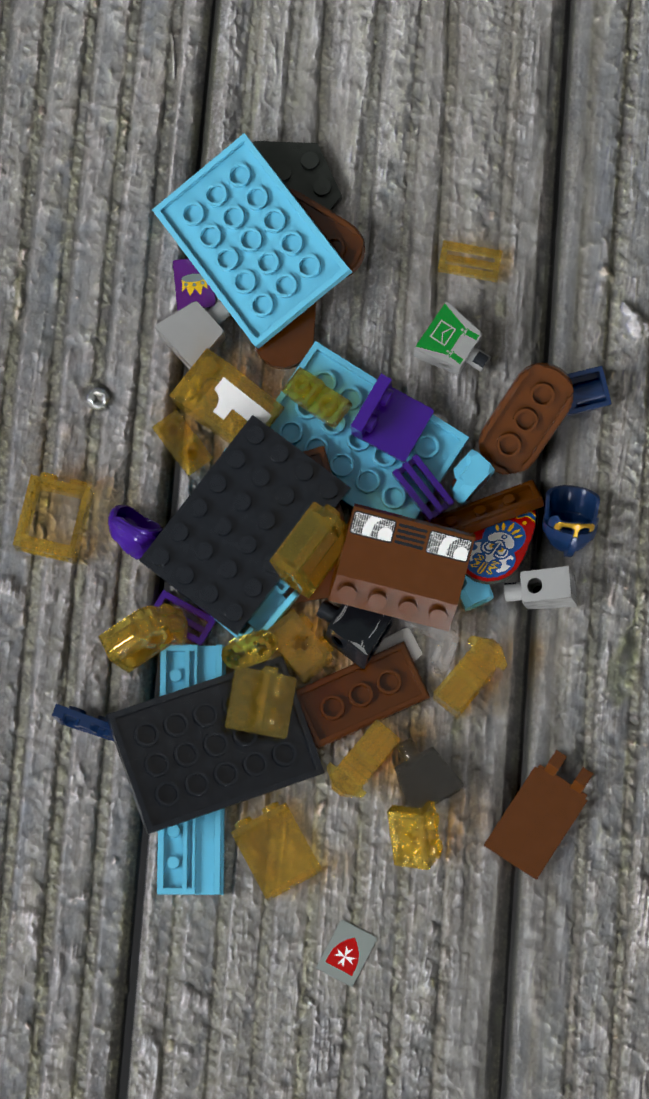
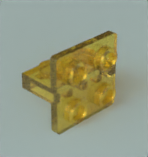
(261, 701)

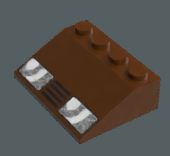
(401, 567)

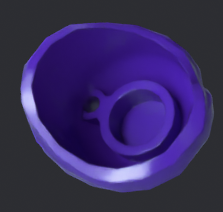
(132, 530)

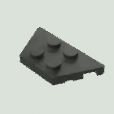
(302, 169)

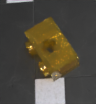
(303, 663)

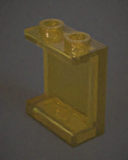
(275, 850)

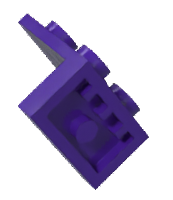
(391, 420)

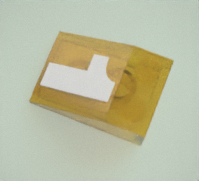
(223, 397)

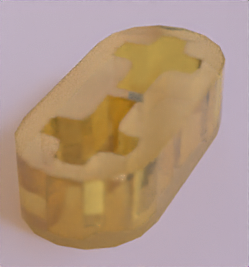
(252, 655)

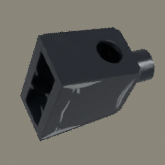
(354, 630)

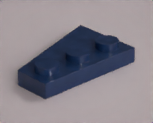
(77, 719)

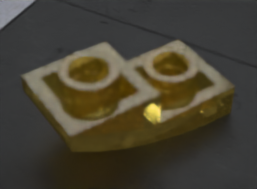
(317, 398)
(182, 442)

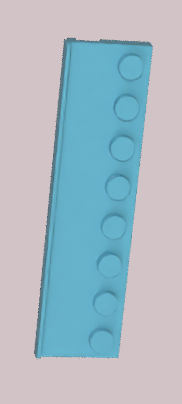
(194, 851)

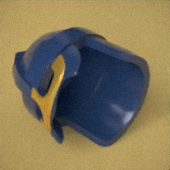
(570, 517)

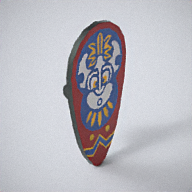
(501, 549)

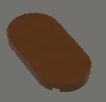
(339, 232)
(291, 343)
(526, 418)

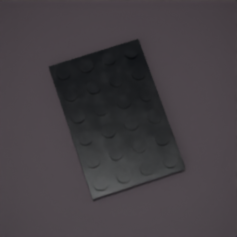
(237, 520)
(191, 765)

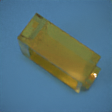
(46, 548)
(310, 549)

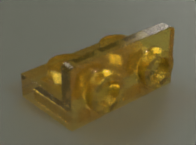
(415, 835)

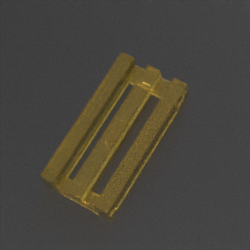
(469, 272)

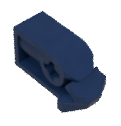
(589, 390)

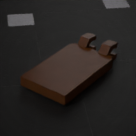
(539, 817)

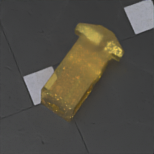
(144, 635)
(470, 675)
(362, 761)

